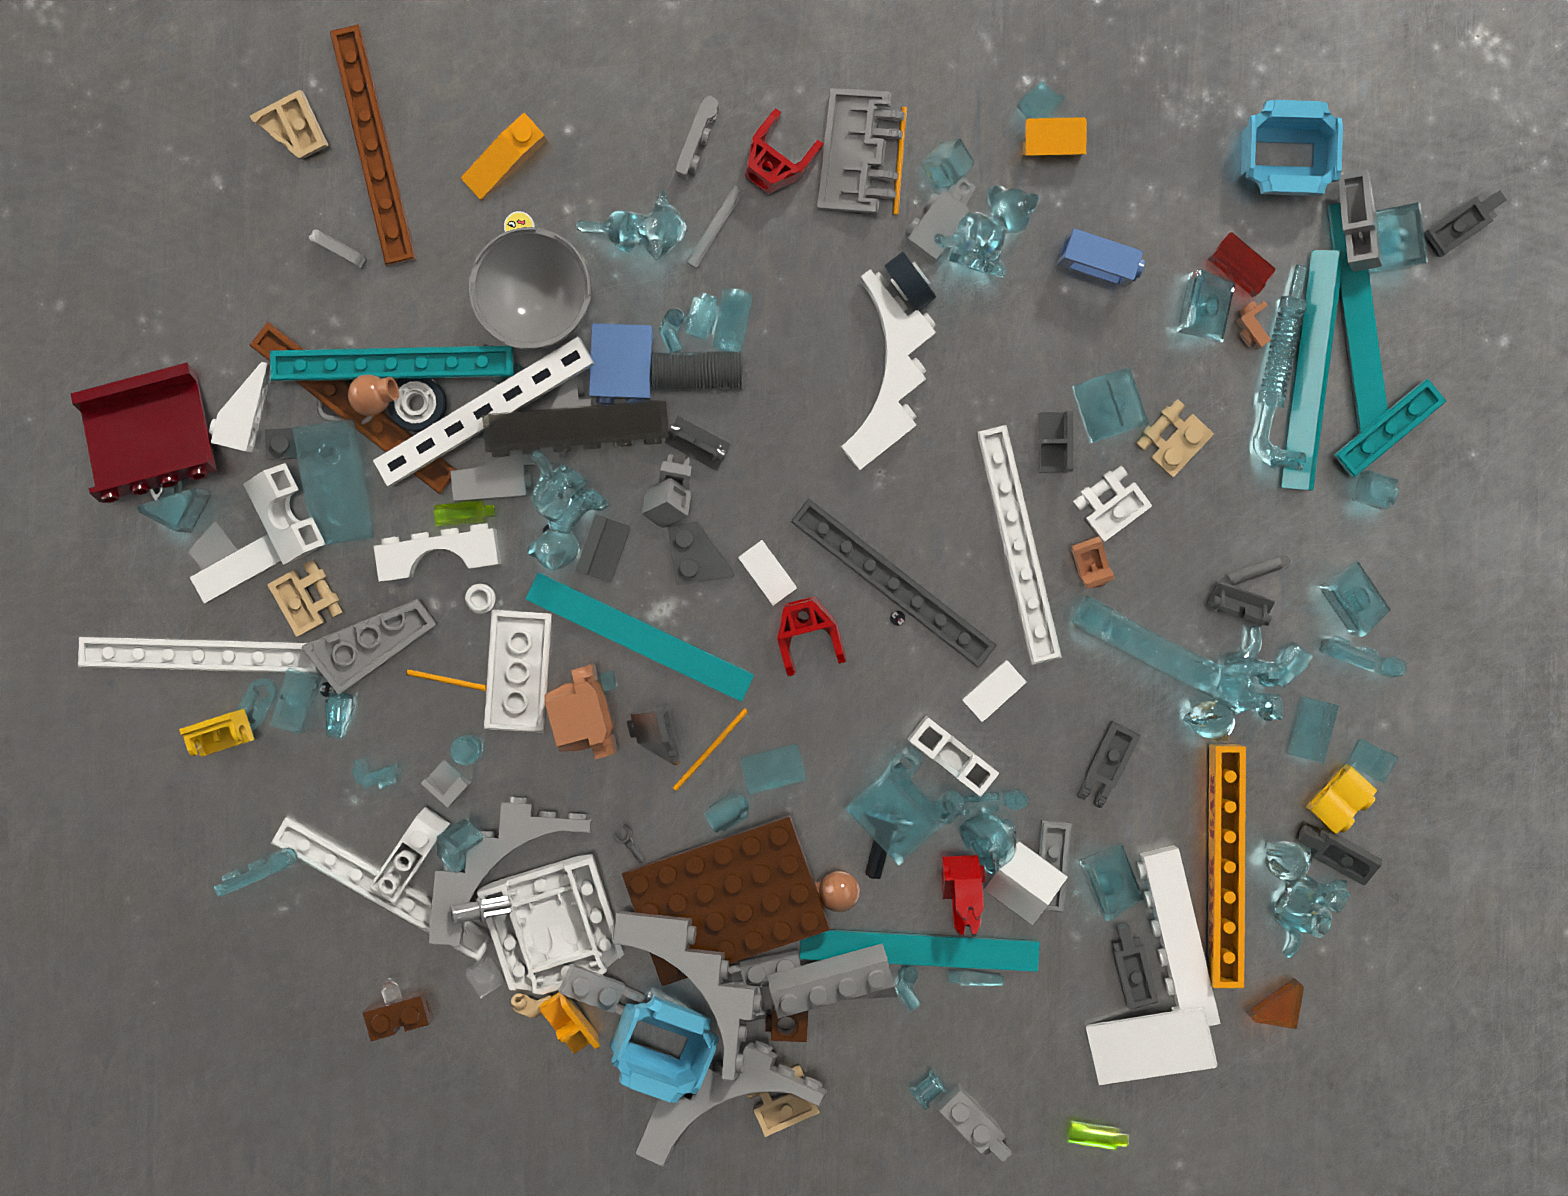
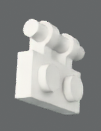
(1116, 512)

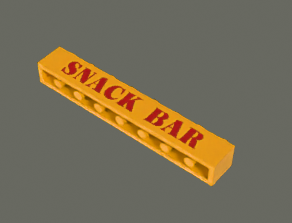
(1226, 865)

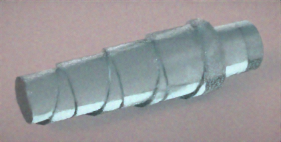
(974, 978)

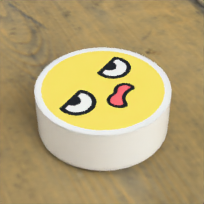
(518, 220)

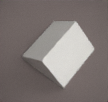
(1026, 884)

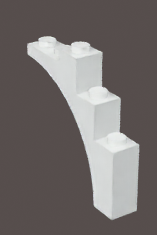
(901, 375)

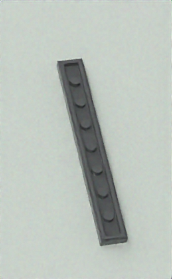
(893, 583)

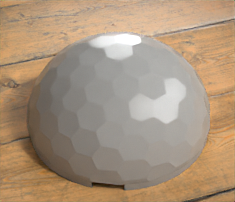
(529, 288)

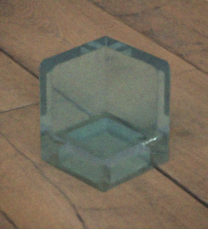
(1040, 102)
(947, 163)
(1372, 760)
(455, 842)

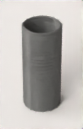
(696, 372)

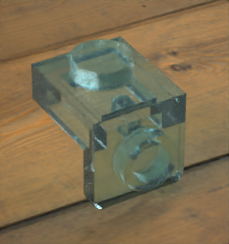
(382, 777)

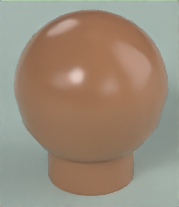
(372, 394)
(838, 891)

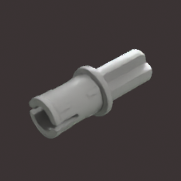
(480, 909)

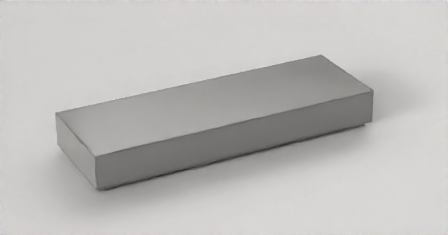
(1055, 848)

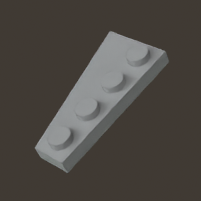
(361, 648)

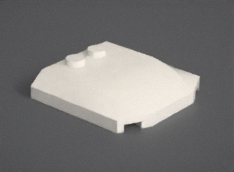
(554, 922)

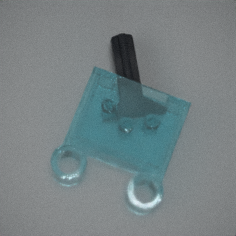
(899, 813)

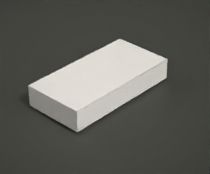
(767, 572)
(994, 690)

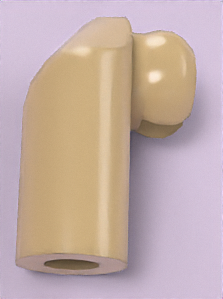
(526, 1005)

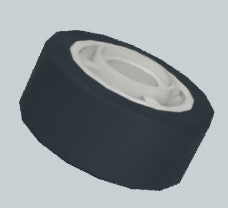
(910, 281)
(430, 413)

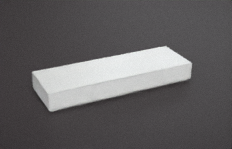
(235, 569)

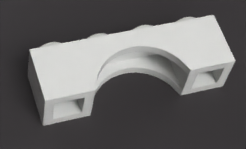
(399, 559)

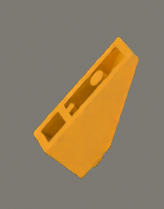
(504, 156)

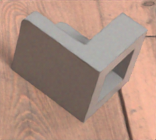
(666, 502)
(446, 783)

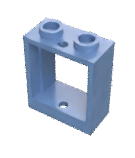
(1101, 258)

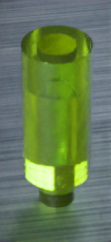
(462, 513)
(1096, 1135)

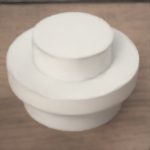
(480, 598)

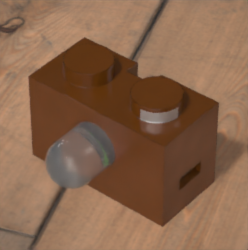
(397, 1011)

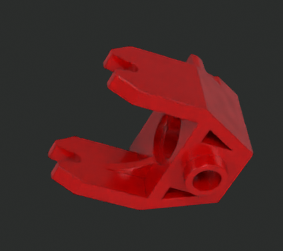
(764, 157)
(794, 625)
(962, 884)

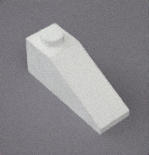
(241, 415)

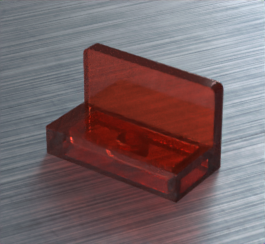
(1242, 264)

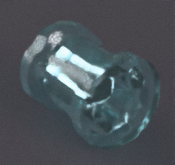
(928, 1089)

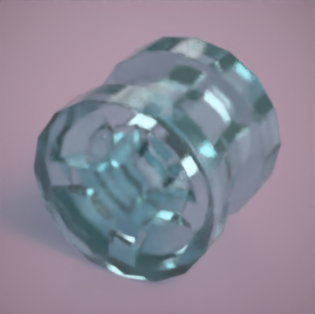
(461, 750)

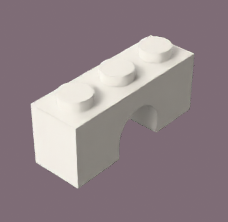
(271, 495)
(953, 756)

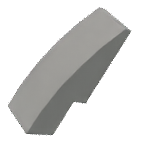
(1359, 221)

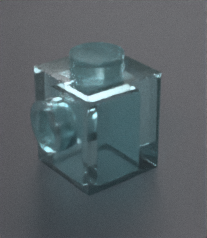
(1376, 490)

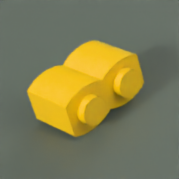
(1342, 799)

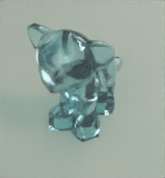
(656, 231)
(981, 237)
(558, 544)
(1217, 720)
(1291, 863)

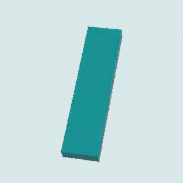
(1390, 428)

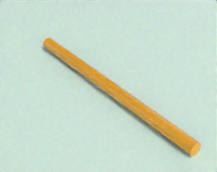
(899, 163)
(446, 680)
(712, 747)

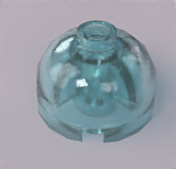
(991, 839)

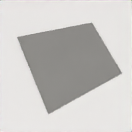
(212, 547)

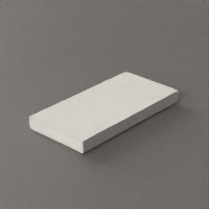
(518, 671)
(1151, 1046)

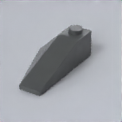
(655, 732)

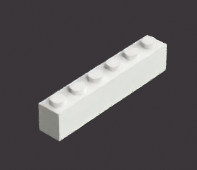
(1177, 931)

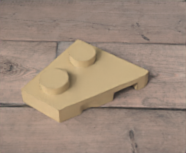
(292, 124)

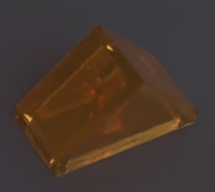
(1280, 1007)

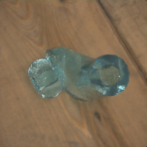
(669, 328)
(904, 987)

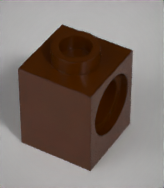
(796, 1034)

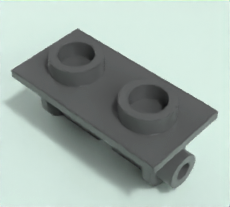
(697, 443)
(1241, 604)

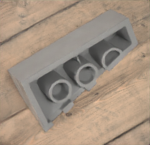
(832, 980)

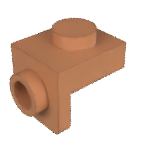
(1252, 331)
(1092, 563)

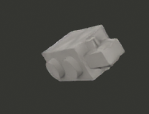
(942, 218)
(973, 1122)

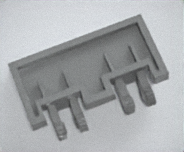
(853, 146)

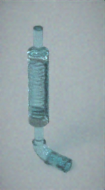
(1276, 374)

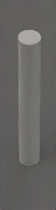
(715, 226)

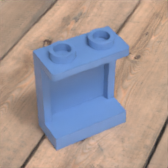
(621, 362)

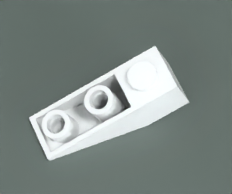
(409, 854)

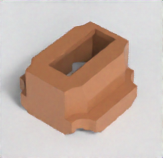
(581, 714)

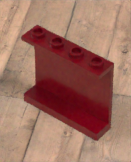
(145, 432)

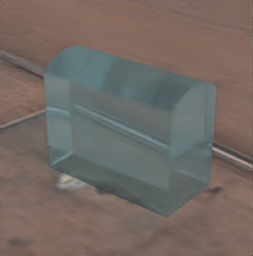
(608, 680)

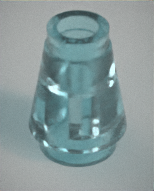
(1293, 663)
(338, 713)

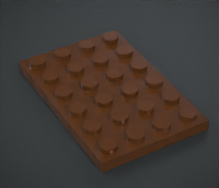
(738, 890)

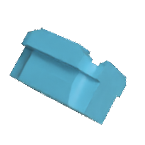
(1299, 124)
(653, 1070)

